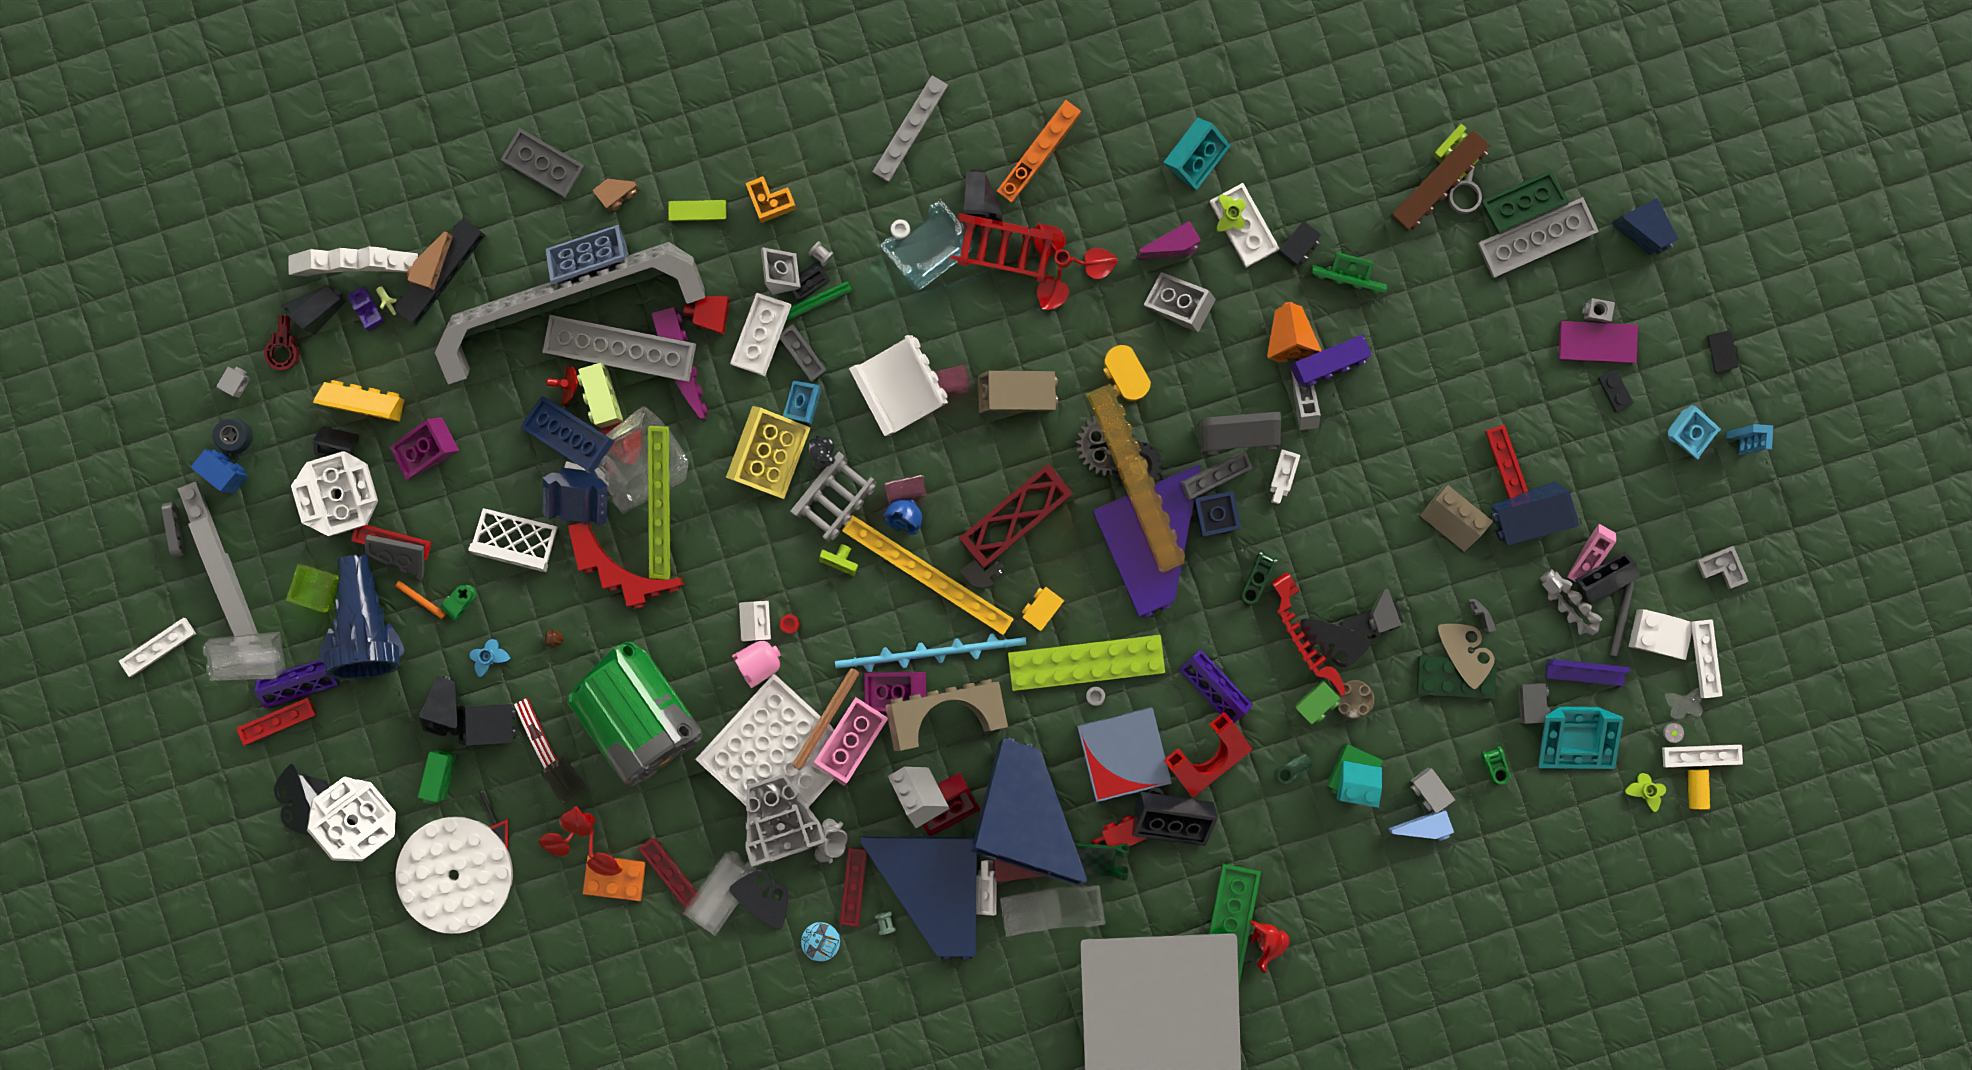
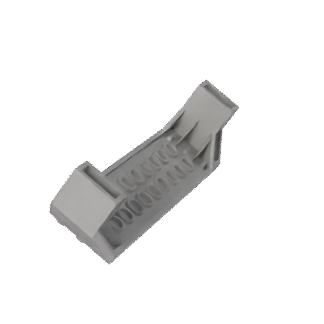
(662, 257)

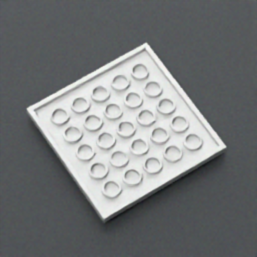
(765, 743)

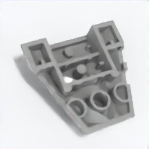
(778, 822)

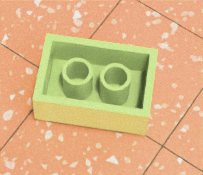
(599, 395)

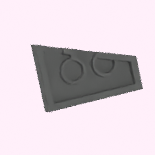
(401, 554)

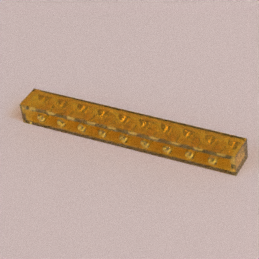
(1135, 477)

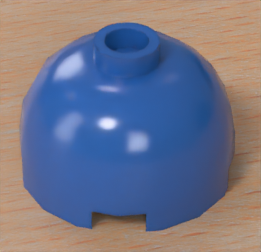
(904, 515)

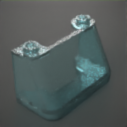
(928, 248)

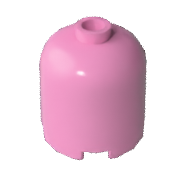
(757, 662)

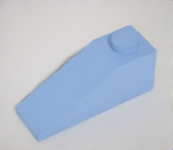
(1426, 826)

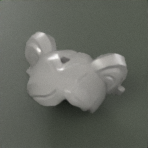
(834, 844)

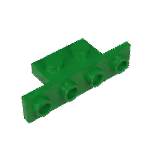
(1352, 271)

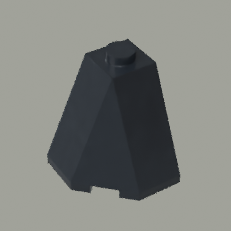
(980, 197)
(314, 308)
(441, 708)

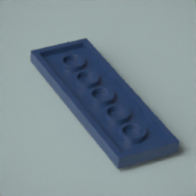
(567, 434)

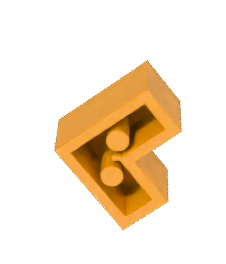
(769, 205)

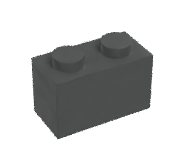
(1533, 702)

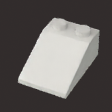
(1661, 634)

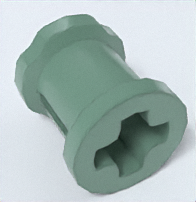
(888, 928)

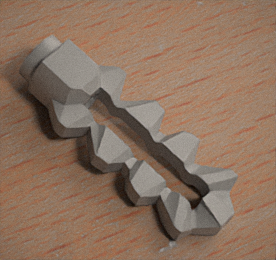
(1554, 585)

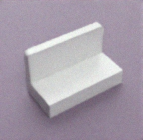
(754, 620)

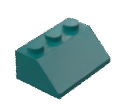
(1197, 153)

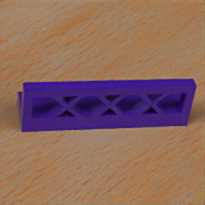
(1586, 672)
(293, 679)
(1218, 684)

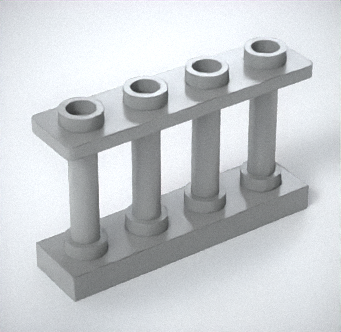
(815, 494)

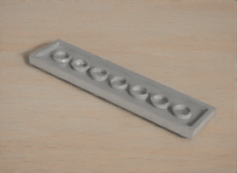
(619, 348)

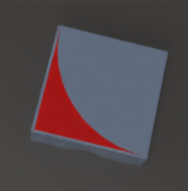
(1124, 754)

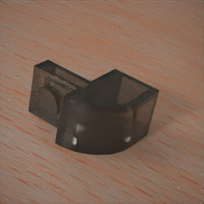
(978, 577)

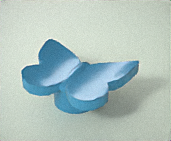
(488, 656)

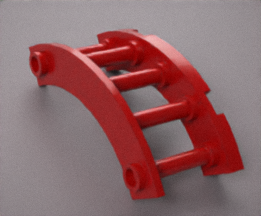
(1006, 230)

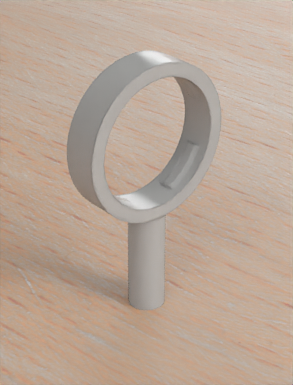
(1467, 181)

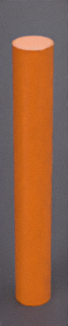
(421, 600)

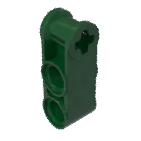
(1264, 569)

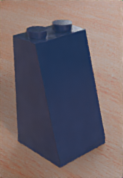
(1534, 514)

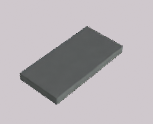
(542, 163)

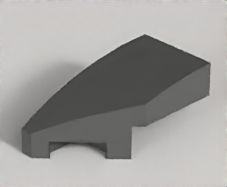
(1487, 621)

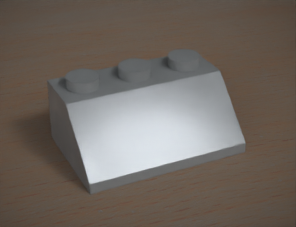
(918, 794)

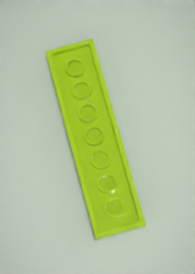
(1086, 662)

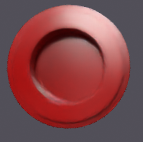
(789, 624)

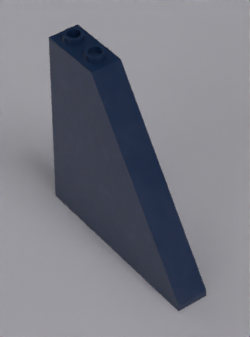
(1023, 817)
(934, 885)

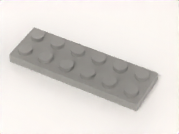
(1537, 238)

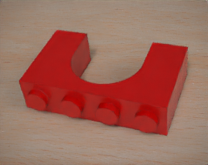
(1230, 751)

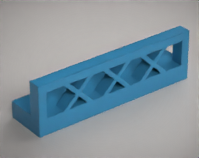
(1752, 438)

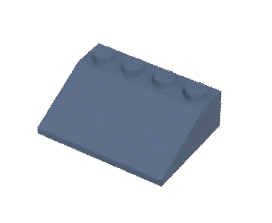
(586, 254)

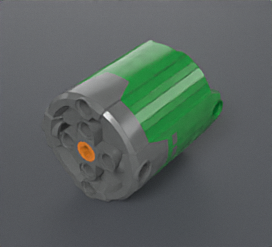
(633, 714)

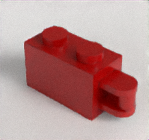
(1119, 833)

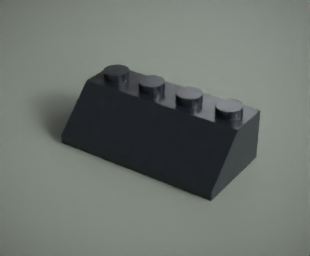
(1174, 819)

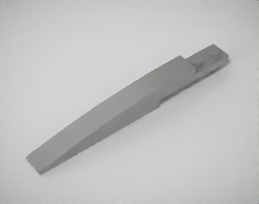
(216, 561)

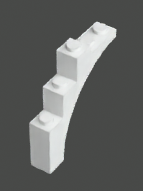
(345, 260)

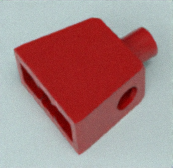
(709, 313)

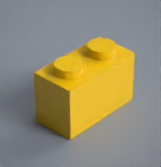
(1042, 608)

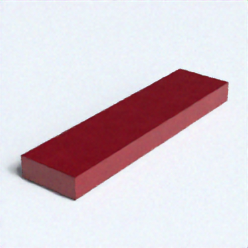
(667, 870)
(853, 887)

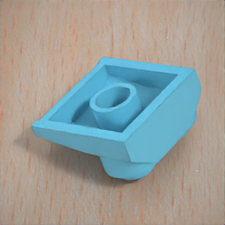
(1693, 431)

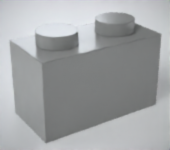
(1432, 790)

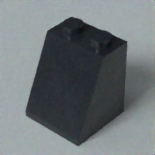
(486, 724)

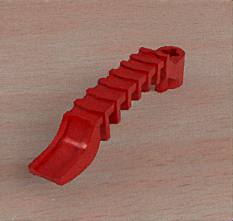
(1286, 588)

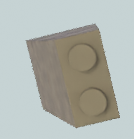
(1017, 391)

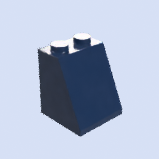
(1648, 227)

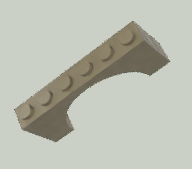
(907, 715)

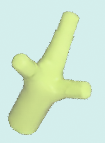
(386, 300)

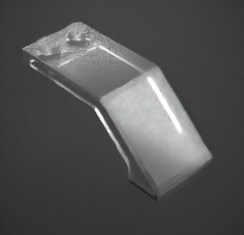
(1052, 909)

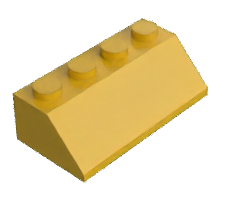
(360, 401)

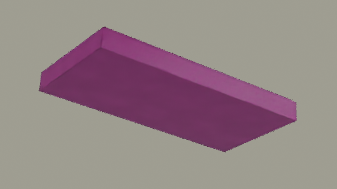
(1598, 342)

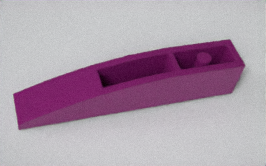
(668, 325)

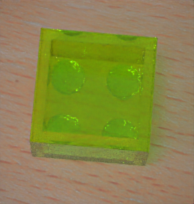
(313, 588)

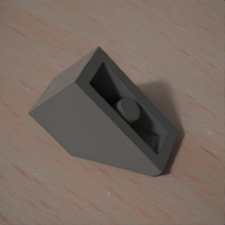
(1384, 613)

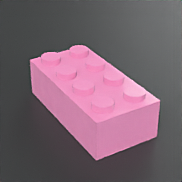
(850, 741)

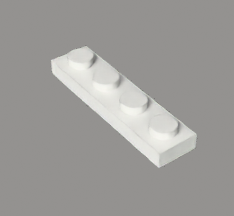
(157, 647)
(1706, 658)
(1702, 755)

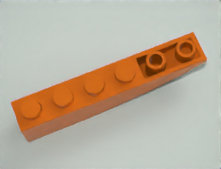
(1039, 151)

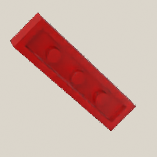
(1506, 461)
(361, 533)
(276, 721)

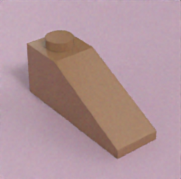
(428, 265)

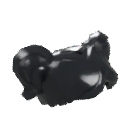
(821, 452)

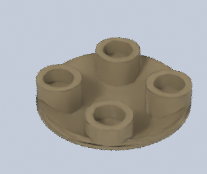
(1357, 699)

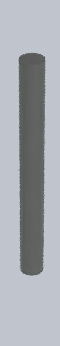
(1622, 619)

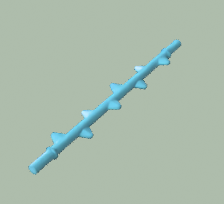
(938, 653)

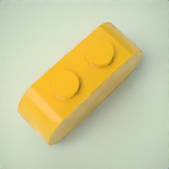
(1126, 373)

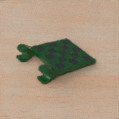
(1101, 859)

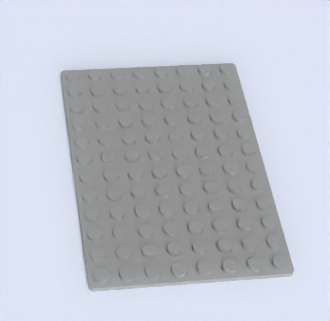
(1161, 1003)

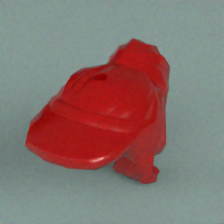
(1270, 941)

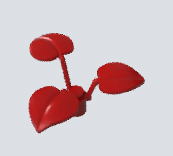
(1098, 265)
(581, 825)

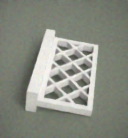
(508, 556)

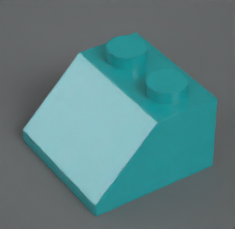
(1360, 784)

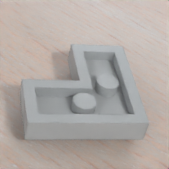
(1727, 563)

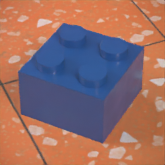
(219, 471)

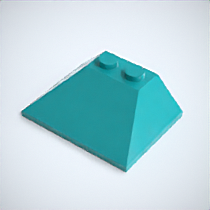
(1580, 738)

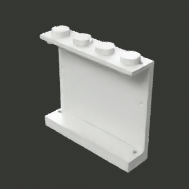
(899, 385)

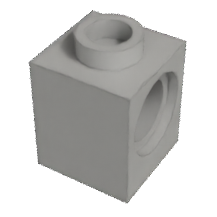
(1606, 310)
(234, 381)

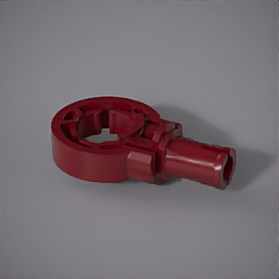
(288, 341)

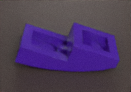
(366, 308)

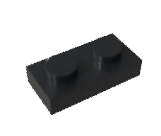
(1615, 390)

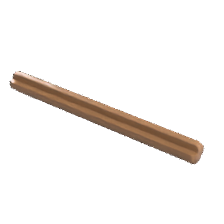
(825, 719)

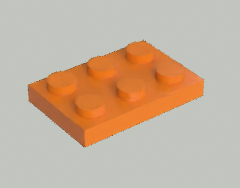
(623, 885)

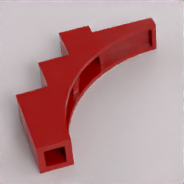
(590, 556)

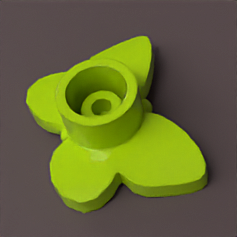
(1232, 213)
(1647, 790)

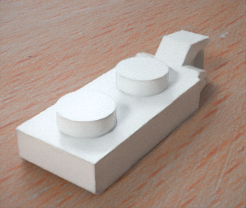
(1284, 475)
(986, 889)

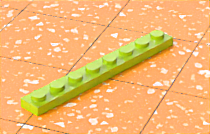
(658, 502)

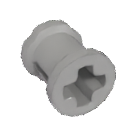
(821, 254)

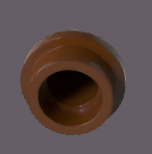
(553, 638)

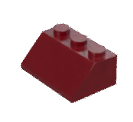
(959, 801)

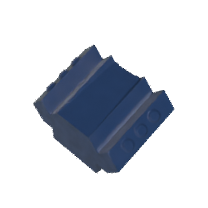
(575, 496)

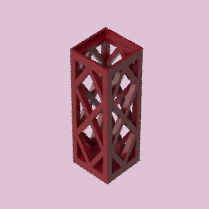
(1055, 482)

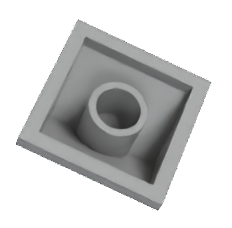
(780, 270)

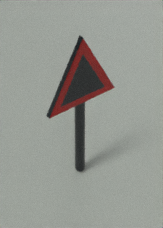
(500, 829)

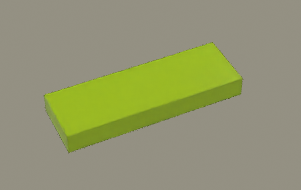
(697, 210)

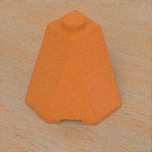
(1291, 335)

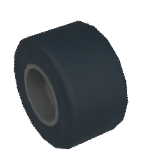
(227, 430)

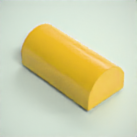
(1698, 789)

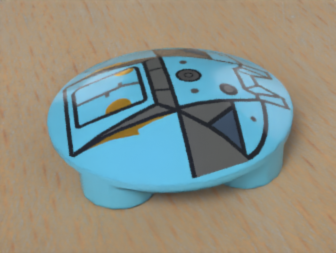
(820, 941)

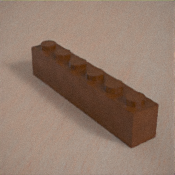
(1440, 180)

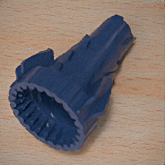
(359, 640)

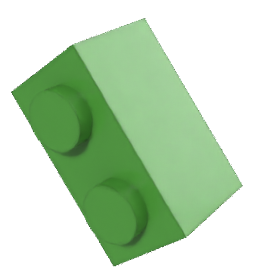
(1318, 702)

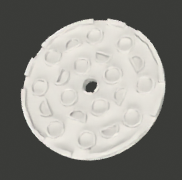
(425, 870)

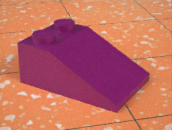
(1173, 244)
(424, 447)
(884, 687)

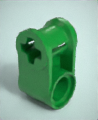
(456, 604)
(1495, 764)

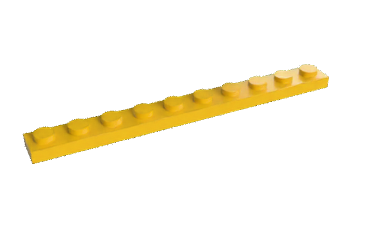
(928, 575)

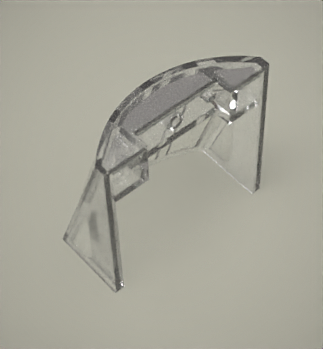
(626, 462)

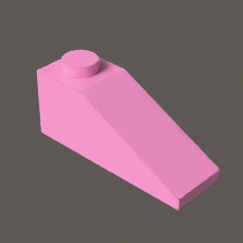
(1593, 552)

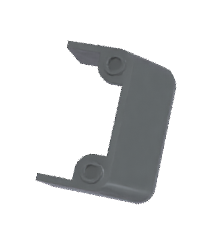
(1240, 432)

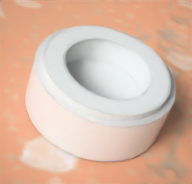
(900, 229)

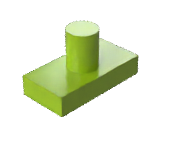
(839, 560)

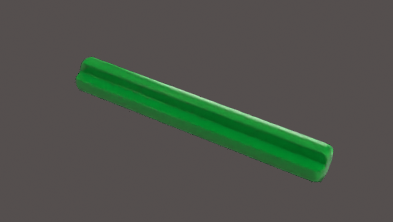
(819, 300)

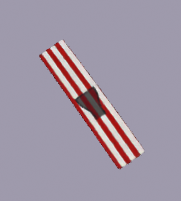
(535, 732)

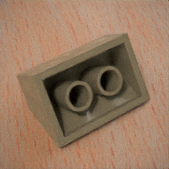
(1455, 518)

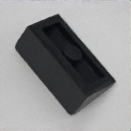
(810, 280)
(1722, 351)

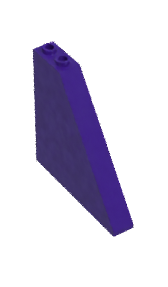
(1131, 552)

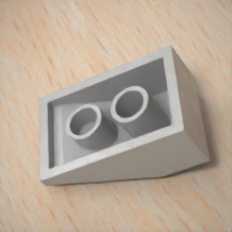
(1180, 301)

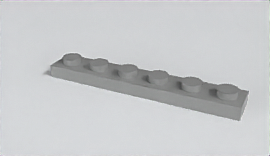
(910, 129)

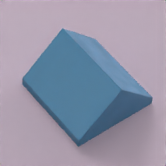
(802, 402)

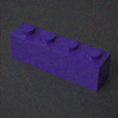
(1331, 360)

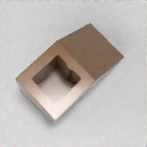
(614, 192)

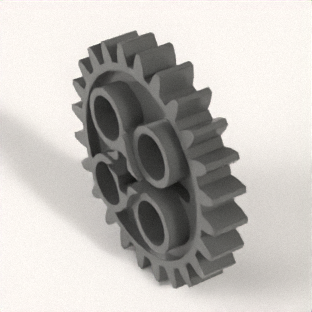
(1088, 454)

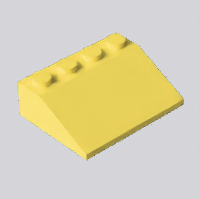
(768, 452)

